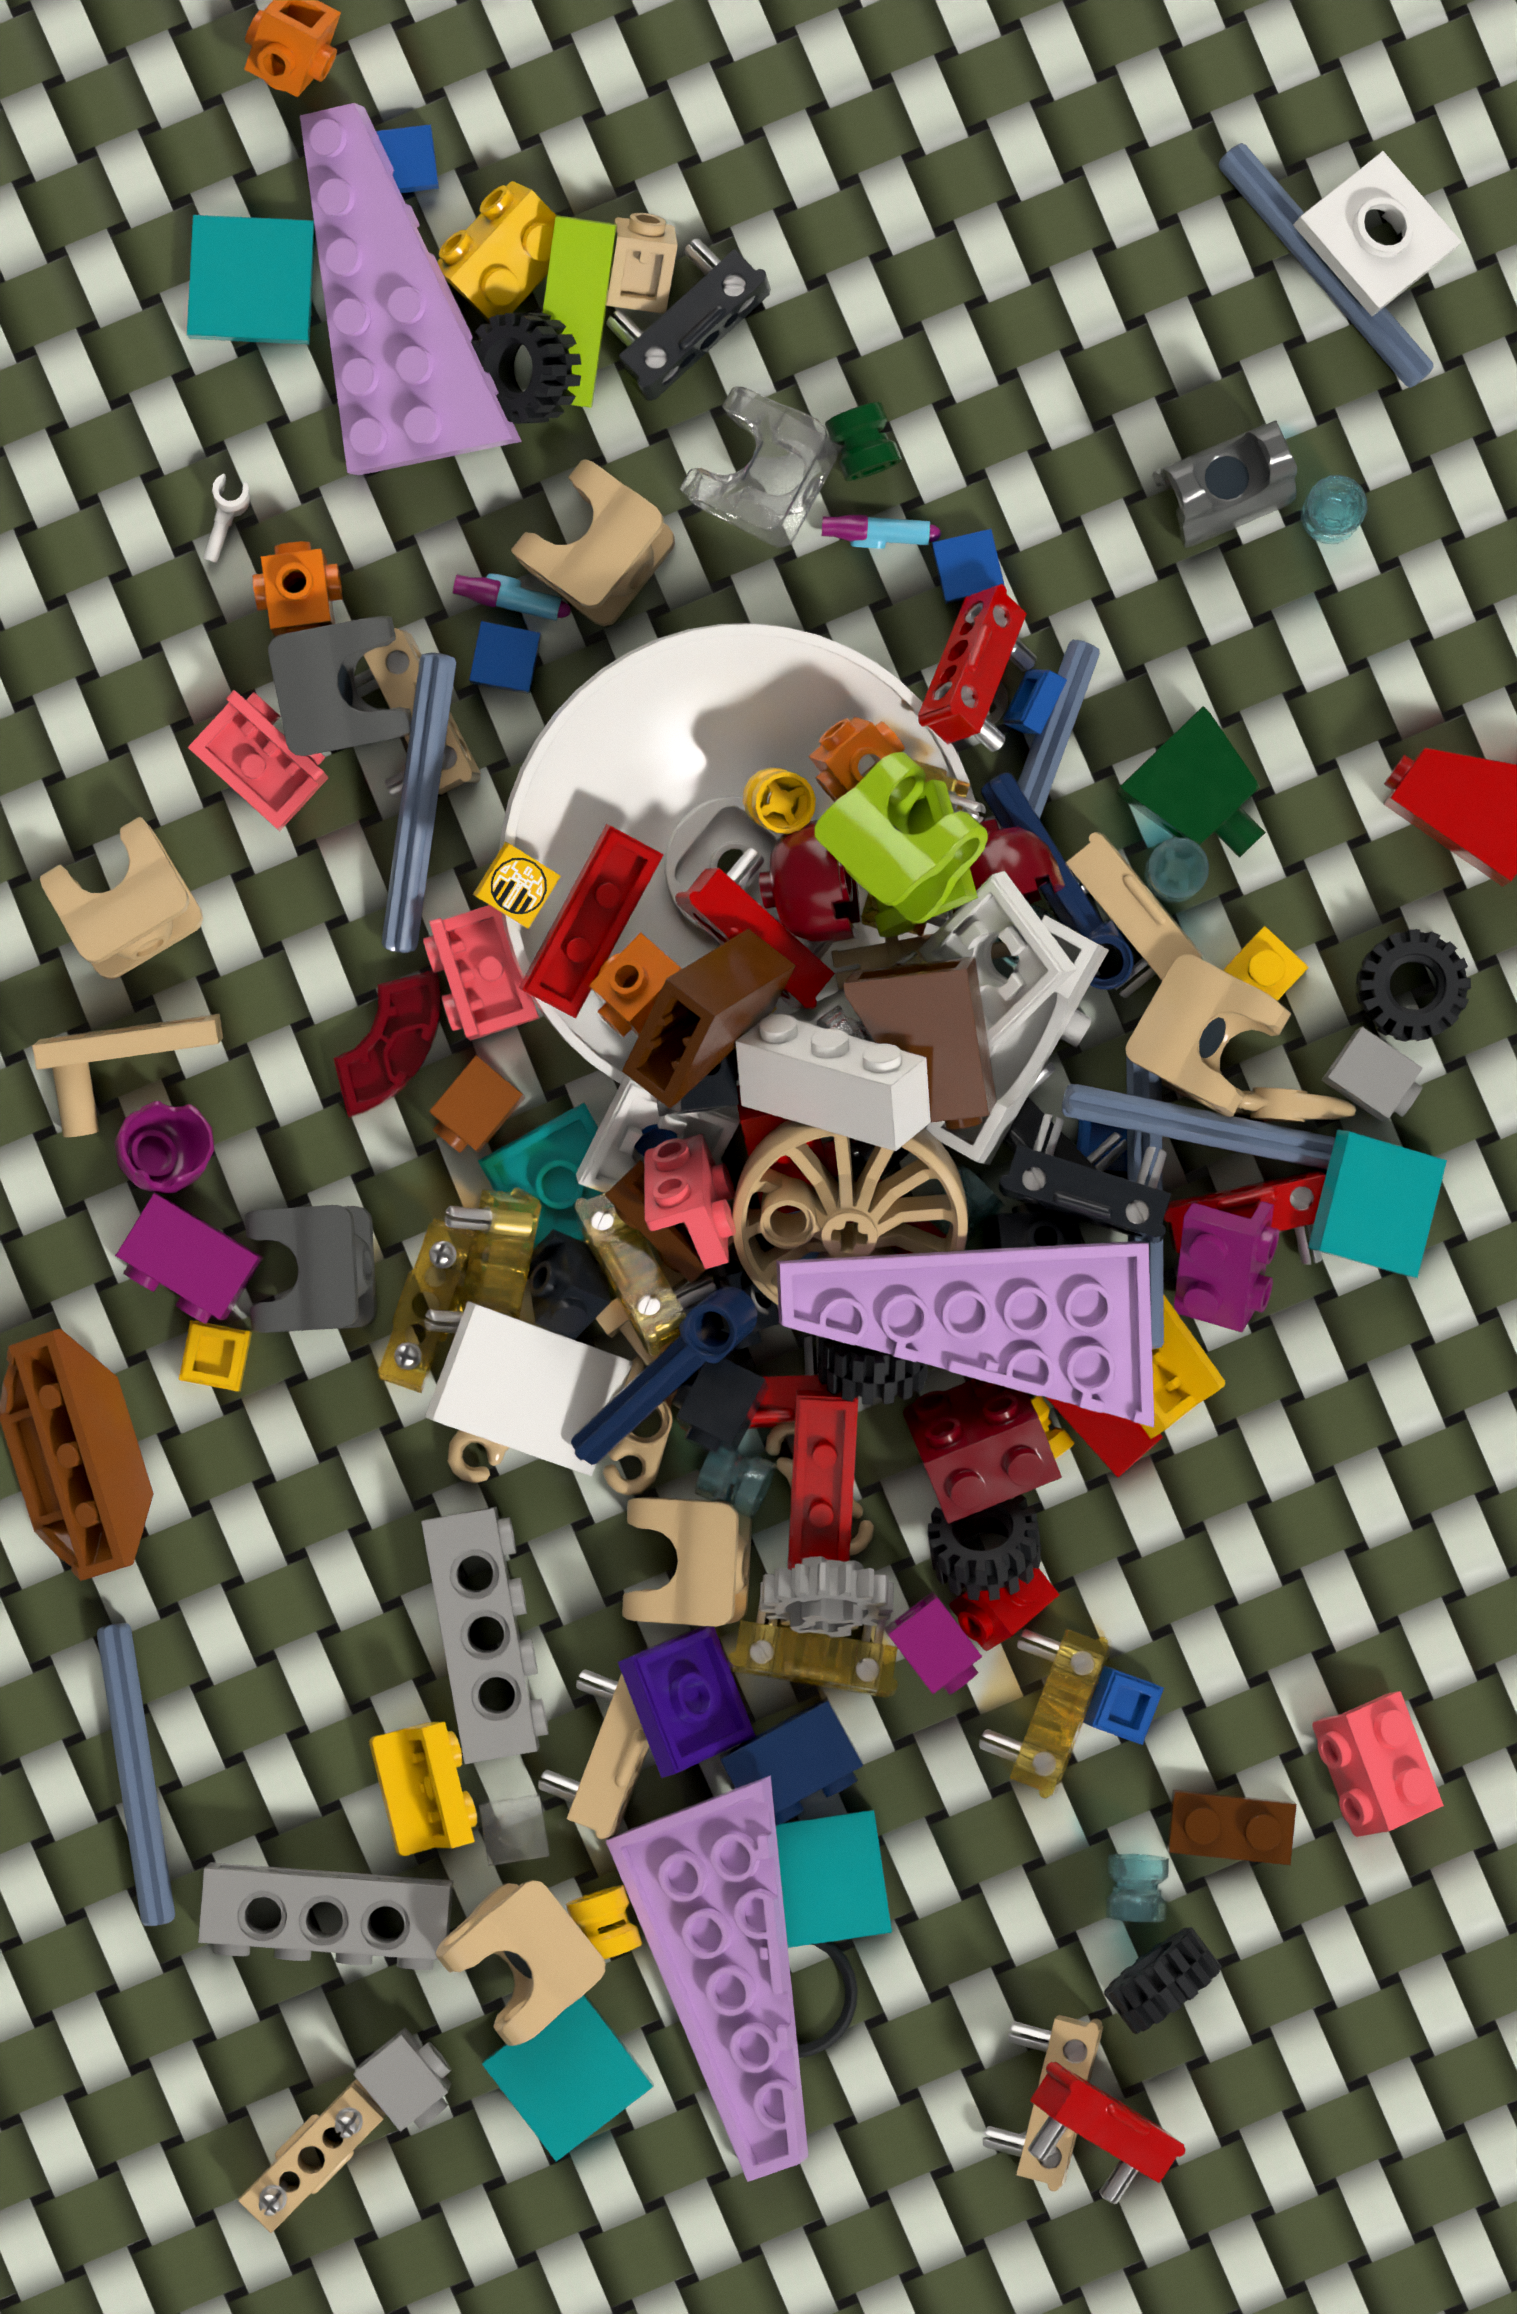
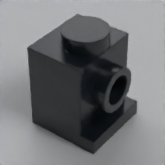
(566, 1284)

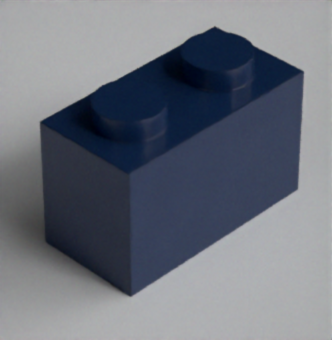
(800, 1755)

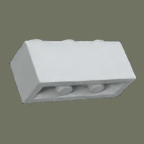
(833, 1081)

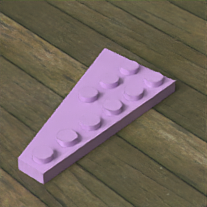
(395, 332)
(1022, 1318)
(718, 1932)

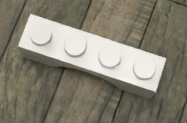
(1025, 1052)

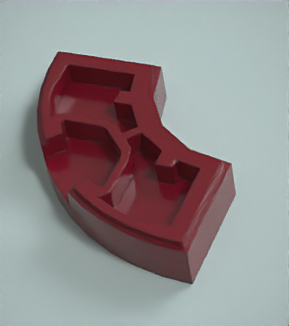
(394, 1046)

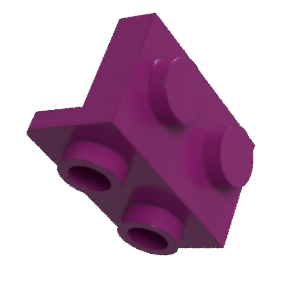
(1225, 1265)

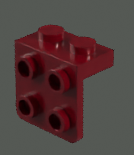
(980, 1445)

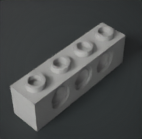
(483, 1731)
(232, 1887)

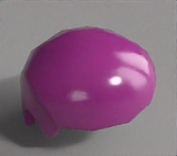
(164, 1147)

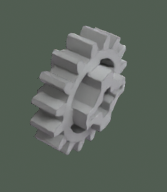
(826, 1596)

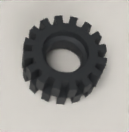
(549, 359)
(1439, 959)
(867, 1372)
(989, 1568)
(1162, 1980)

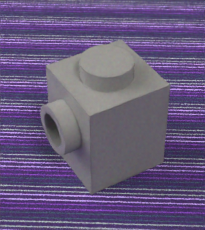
(1374, 1076)
(406, 2080)

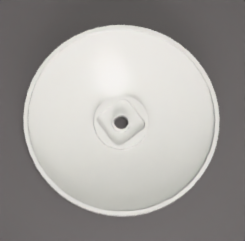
(665, 757)

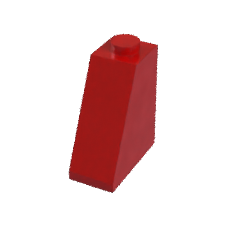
(1461, 805)

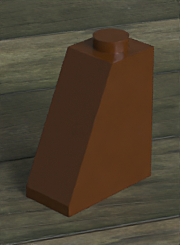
(705, 1013)
(937, 1015)

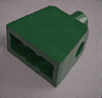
(1196, 786)

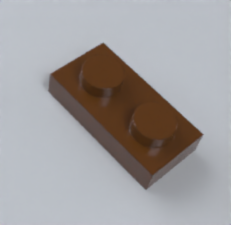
(672, 1242)
(1231, 1827)

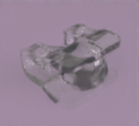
(780, 480)

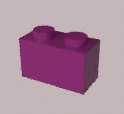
(188, 1258)
(935, 1645)

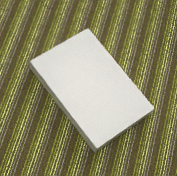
(524, 1385)

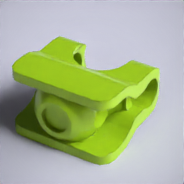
(874, 845)

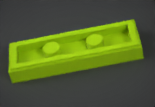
(579, 292)

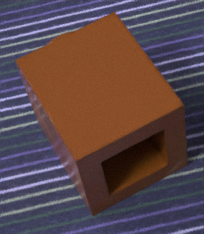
(475, 1107)

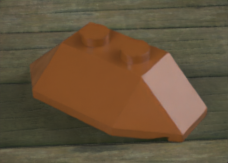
(75, 1453)

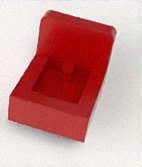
(1000, 1619)

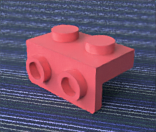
(256, 760)
(479, 973)
(691, 1189)
(1377, 1765)

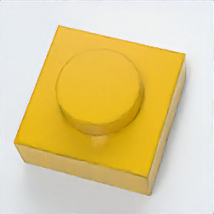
(1267, 964)

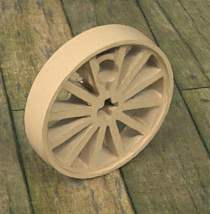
(829, 1204)

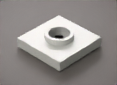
(1365, 267)
(971, 931)
(631, 1111)

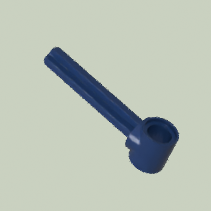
(1071, 903)
(697, 1343)

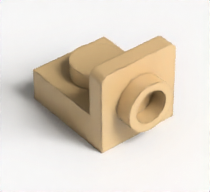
(642, 263)

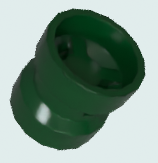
(865, 448)

